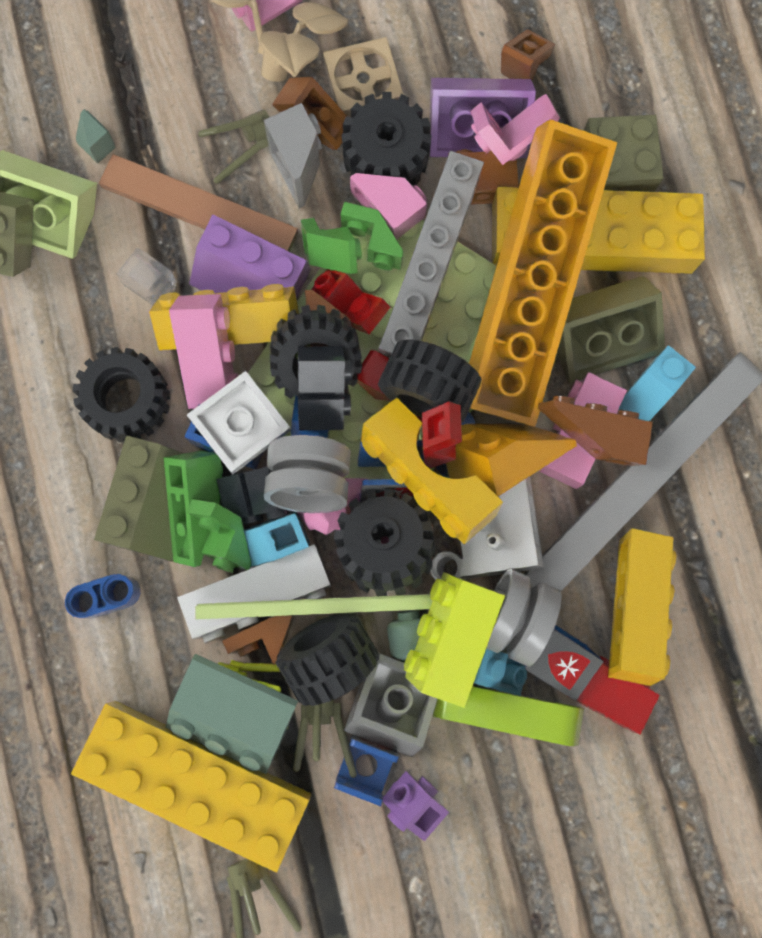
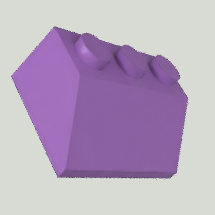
(455, 98)
(236, 258)

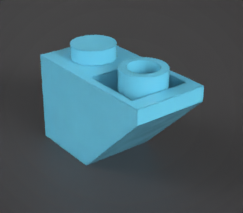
(276, 538)
(501, 673)

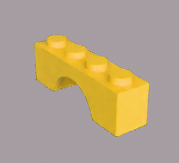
(459, 504)

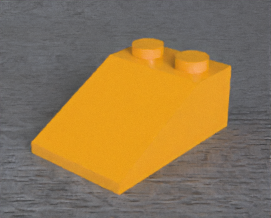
(505, 453)

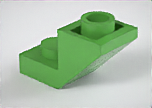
(383, 247)
(330, 248)
(226, 538)

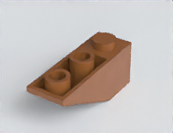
(604, 435)

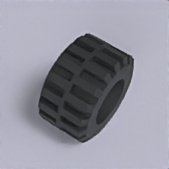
(309, 328)
(102, 376)
(428, 377)
(327, 659)

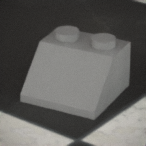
(295, 149)
(391, 709)

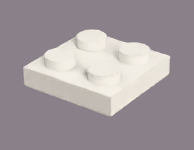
(239, 422)

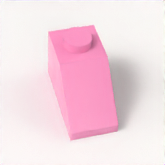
(394, 199)

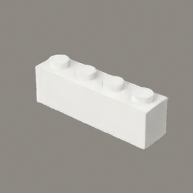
(284, 579)

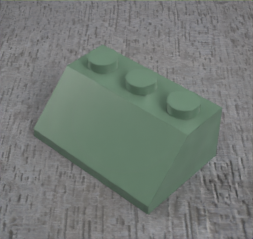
(230, 714)

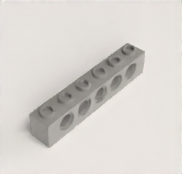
(433, 251)

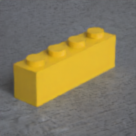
(251, 313)
(642, 608)

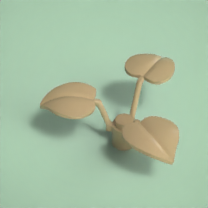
(292, 51)

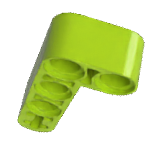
(516, 716)

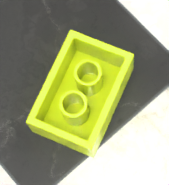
(452, 639)

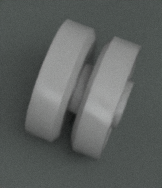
(307, 474)
(524, 617)

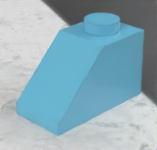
(657, 384)

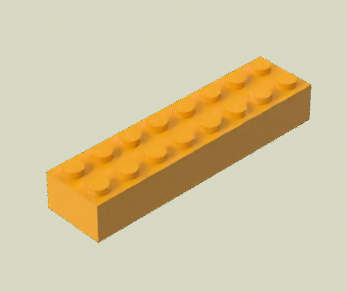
(539, 269)

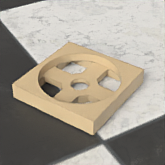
(356, 54)

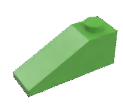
(189, 478)

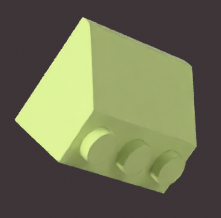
(61, 202)

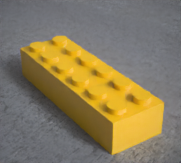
(630, 231)
(191, 785)

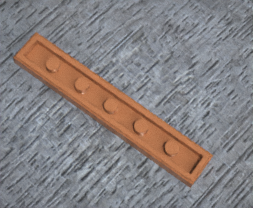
(189, 202)

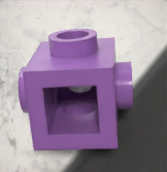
(414, 805)

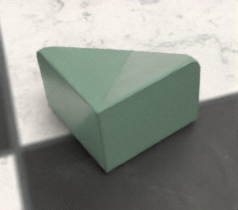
(93, 137)

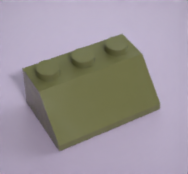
(612, 328)
(137, 501)

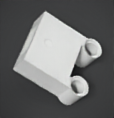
(503, 544)

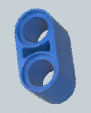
(102, 595)

